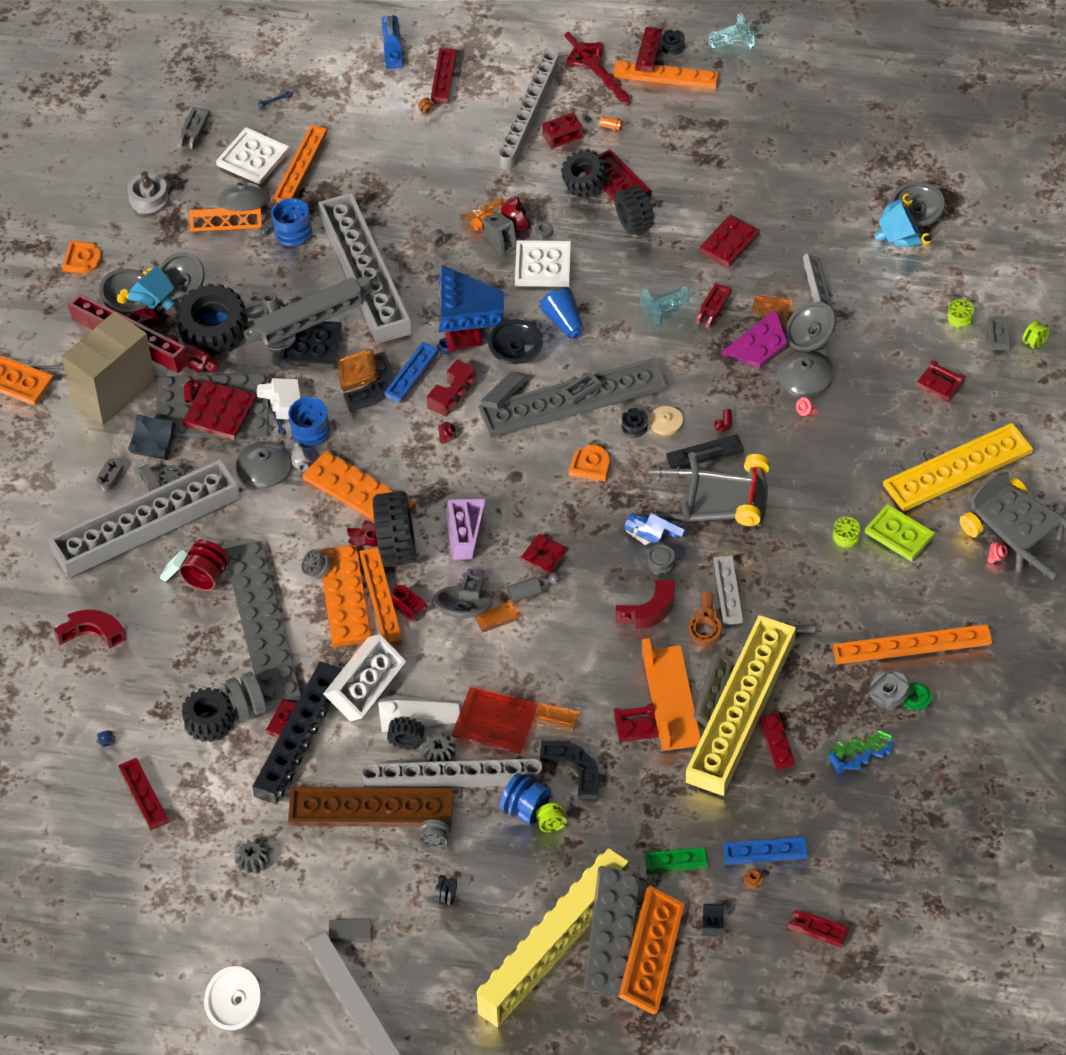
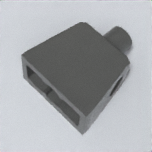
(500, 233)

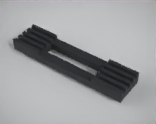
(730, 446)

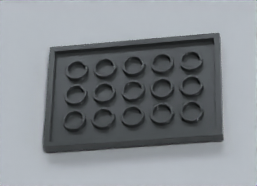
(172, 406)

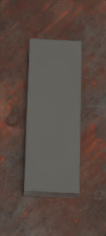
(503, 390)

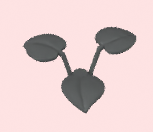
(270, 305)

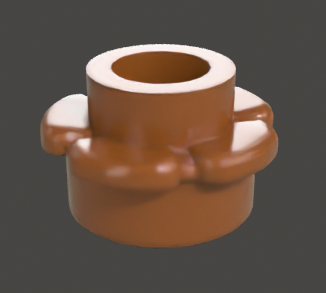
(426, 105)
(753, 883)

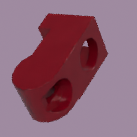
(145, 317)

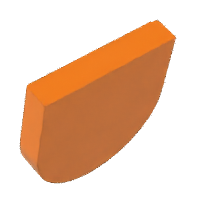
(81, 257)
(590, 463)

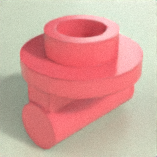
(804, 407)
(997, 552)

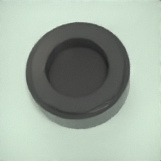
(544, 230)

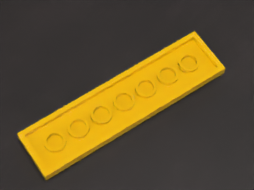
(957, 467)

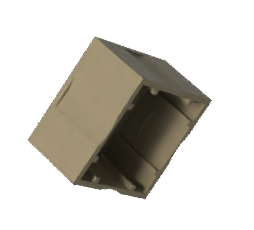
(108, 368)

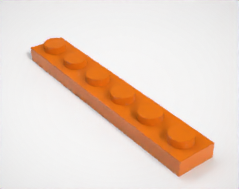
(667, 75)
(301, 163)
(380, 596)

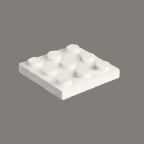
(253, 156)
(543, 263)

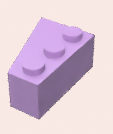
(463, 523)

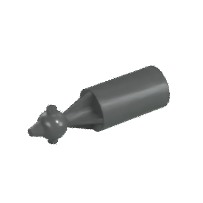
(531, 587)

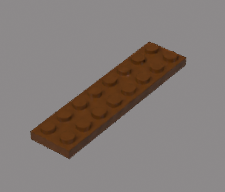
(369, 806)

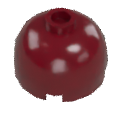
(516, 213)

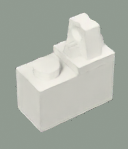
(281, 395)

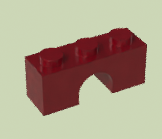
(445, 399)

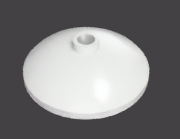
(223, 998)

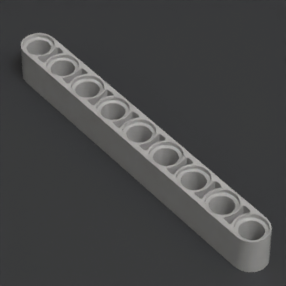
(528, 110)
(441, 773)
(349, 995)

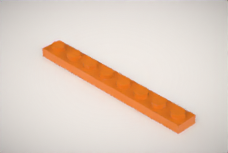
(911, 644)

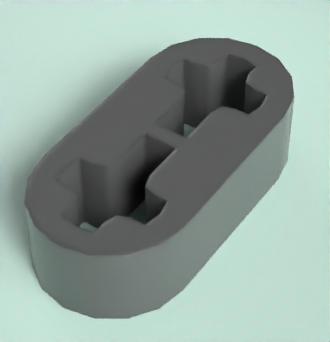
(112, 476)
(148, 478)

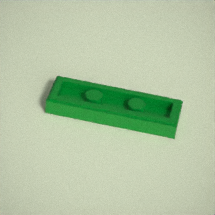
(675, 860)

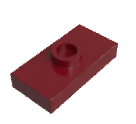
(280, 718)

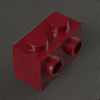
(562, 130)

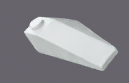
(424, 710)

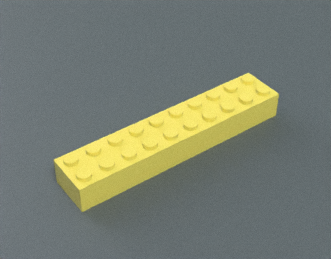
(740, 705)
(544, 945)

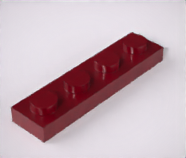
(648, 49)
(443, 75)
(143, 794)

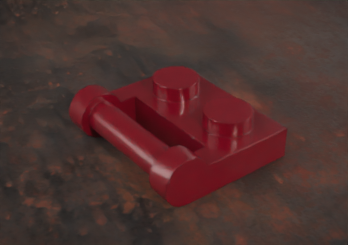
(937, 385)
(636, 728)

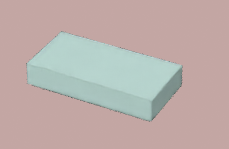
(173, 565)

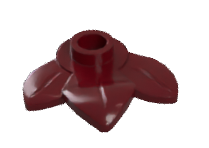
(363, 536)

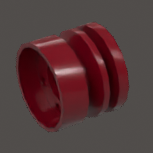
(204, 565)

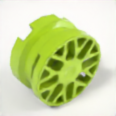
(956, 308)
(1036, 334)
(846, 533)
(551, 817)

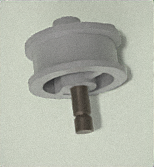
(147, 193)

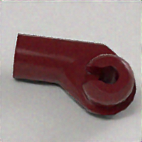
(188, 389)
(725, 423)

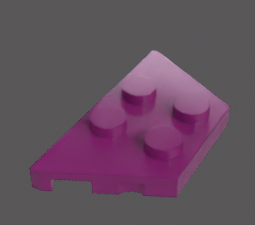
(759, 342)

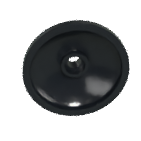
(515, 341)

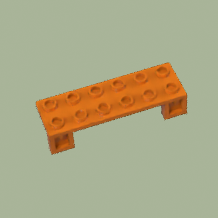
(670, 696)

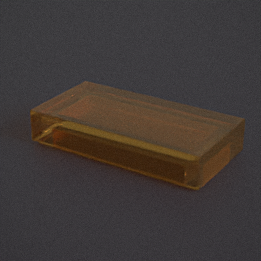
(497, 617)
(556, 717)

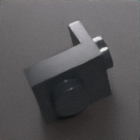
(713, 919)

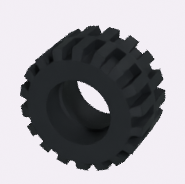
(588, 184)
(634, 209)
(207, 701)

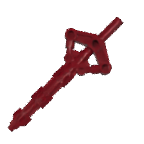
(593, 62)

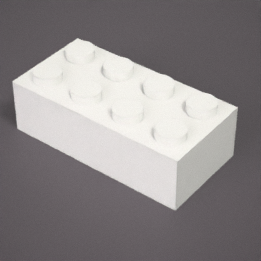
(364, 677)

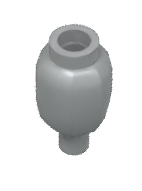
(300, 457)

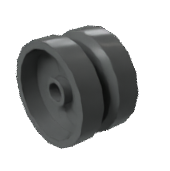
(245, 696)

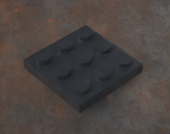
(314, 347)

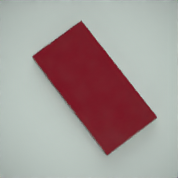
(620, 175)

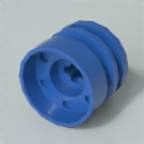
(291, 222)
(309, 421)
(524, 798)

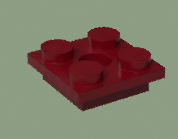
(544, 545)

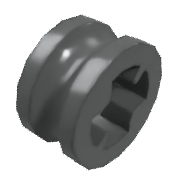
(438, 238)

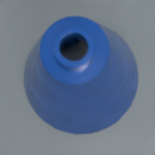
(563, 312)

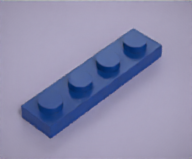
(411, 372)
(765, 850)

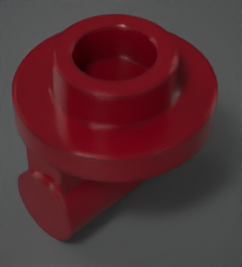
(446, 432)

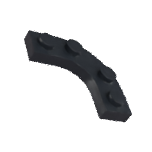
(374, 390)
(579, 760)

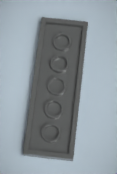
(611, 930)

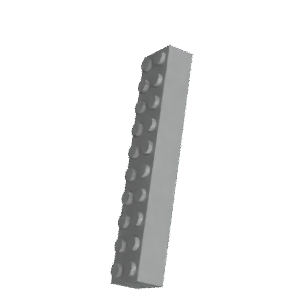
(361, 259)
(144, 518)

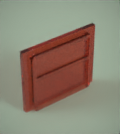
(495, 720)

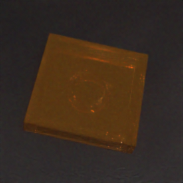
(357, 370)

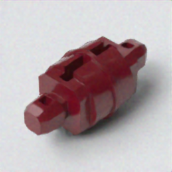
(197, 354)

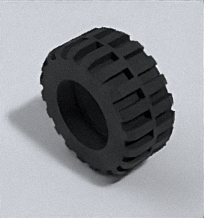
(206, 300)
(394, 528)

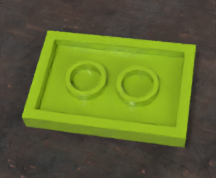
(899, 532)

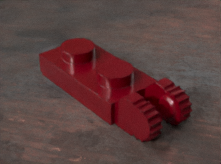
(713, 304)
(819, 928)

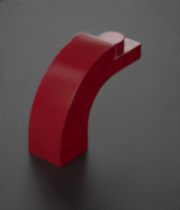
(652, 611)
(91, 622)

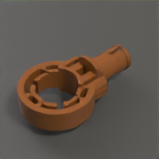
(705, 618)

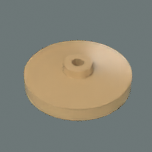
(666, 420)

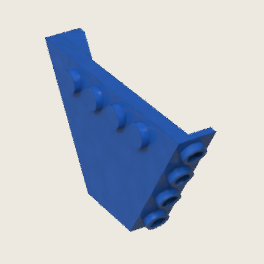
(467, 302)

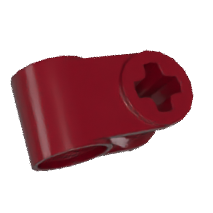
(410, 605)

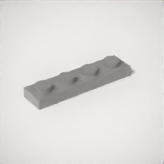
(816, 279)
(727, 590)

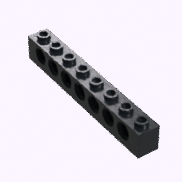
(271, 790)

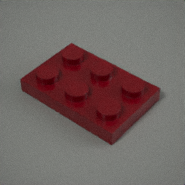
(729, 240)

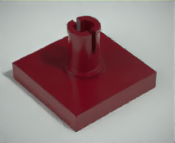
(463, 339)

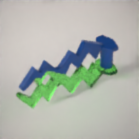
(840, 749)

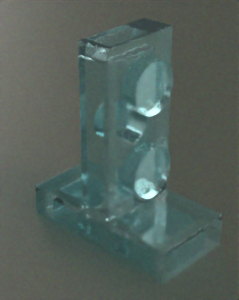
(732, 34)
(657, 306)

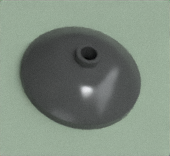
(243, 197)
(926, 200)
(183, 268)
(114, 283)
(810, 326)
(804, 373)
(264, 464)
(449, 603)

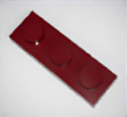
(777, 741)

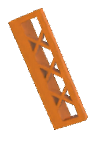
(223, 212)

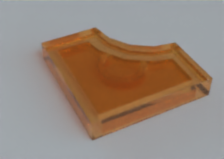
(486, 206)
(764, 305)

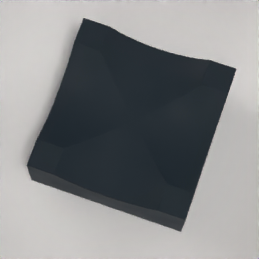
(152, 437)

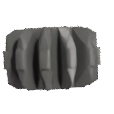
(438, 748)
(251, 856)

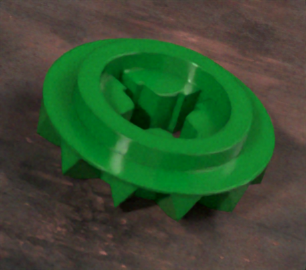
(922, 692)

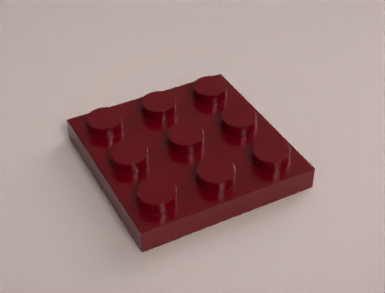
(219, 410)

